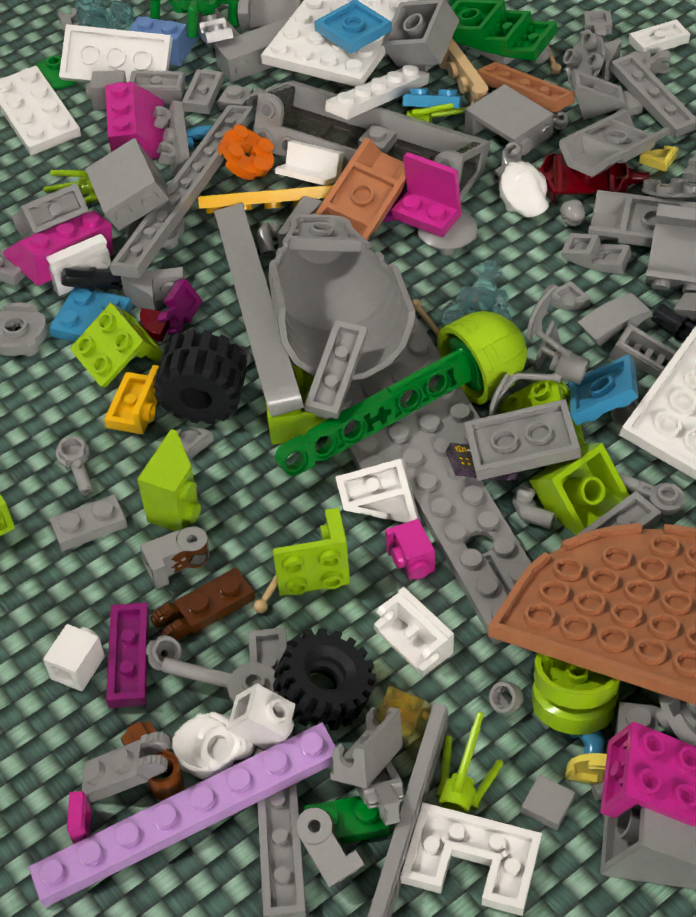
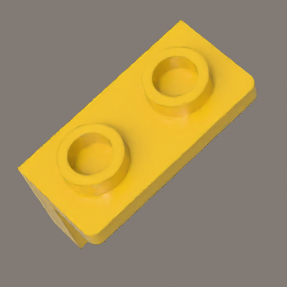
(133, 403)

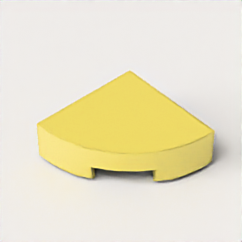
(660, 158)
(587, 768)

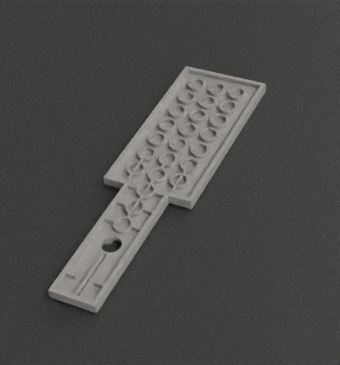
(448, 504)

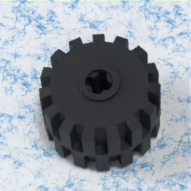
(200, 377)

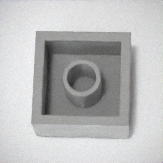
(420, 32)

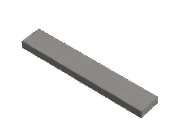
(417, 793)

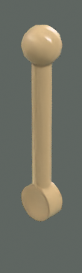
(555, 67)
(418, 307)
(260, 605)

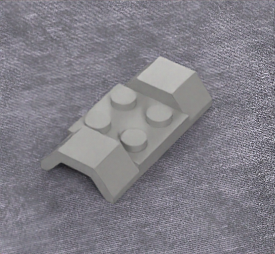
(607, 143)
(628, 216)

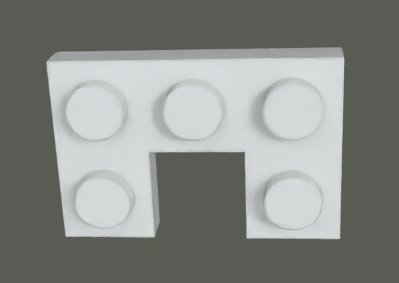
(503, 847)

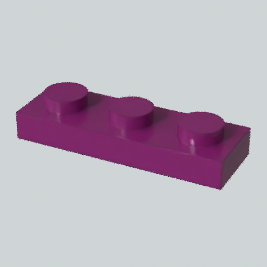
(128, 655)

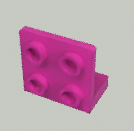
(431, 196)
(650, 772)

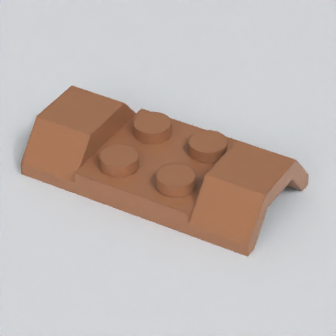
(366, 189)

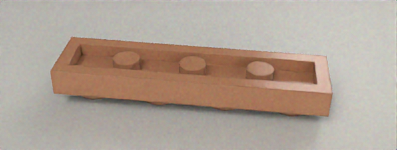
(539, 91)

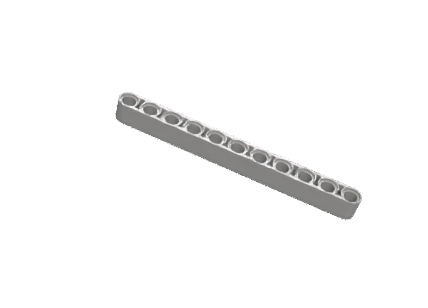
(258, 312)

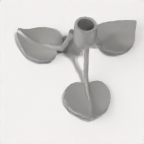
(564, 362)

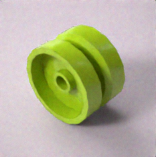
(572, 696)

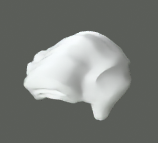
(523, 189)
(207, 747)

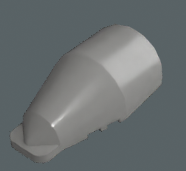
(331, 276)

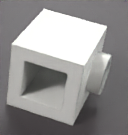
(74, 657)
(261, 717)

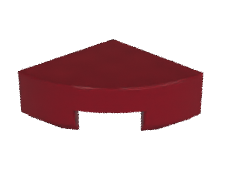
(149, 322)

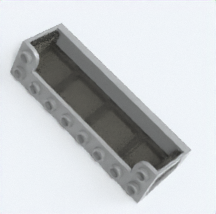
(299, 114)

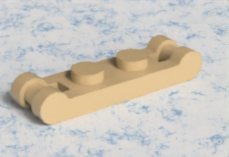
(464, 73)

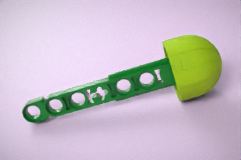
(473, 356)

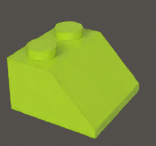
(169, 486)
(580, 487)

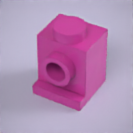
(410, 549)

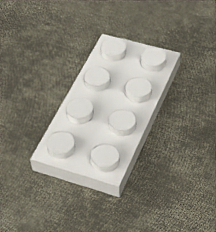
(106, 49)
(35, 111)

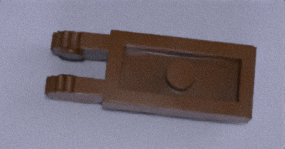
(204, 605)

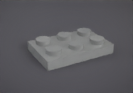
(522, 440)

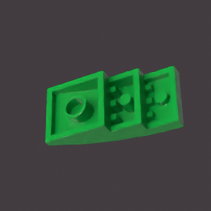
(500, 31)

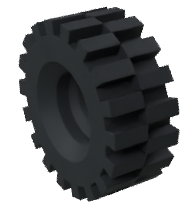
(334, 659)

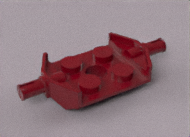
(565, 180)

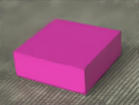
(79, 816)

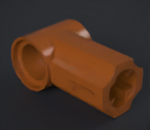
(159, 788)

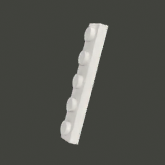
(376, 92)

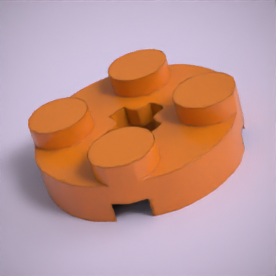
(242, 140)

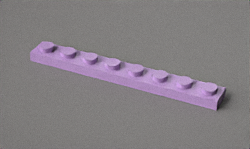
(182, 815)

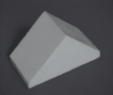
(596, 95)

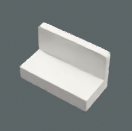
(311, 163)

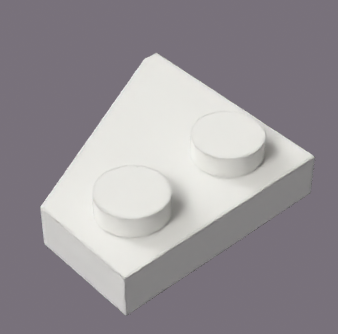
(379, 492)

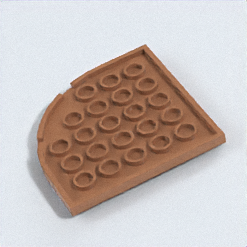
(612, 605)

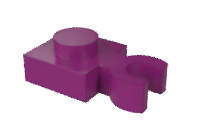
(182, 306)

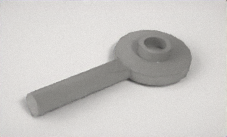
(237, 682)

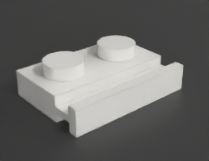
(79, 256)

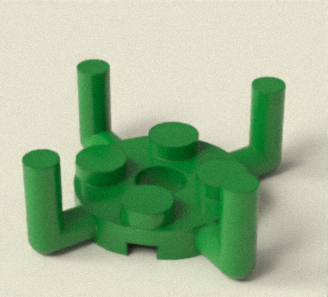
(191, 7)

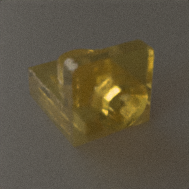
(410, 707)

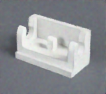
(414, 632)

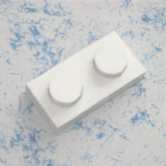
(659, 37)

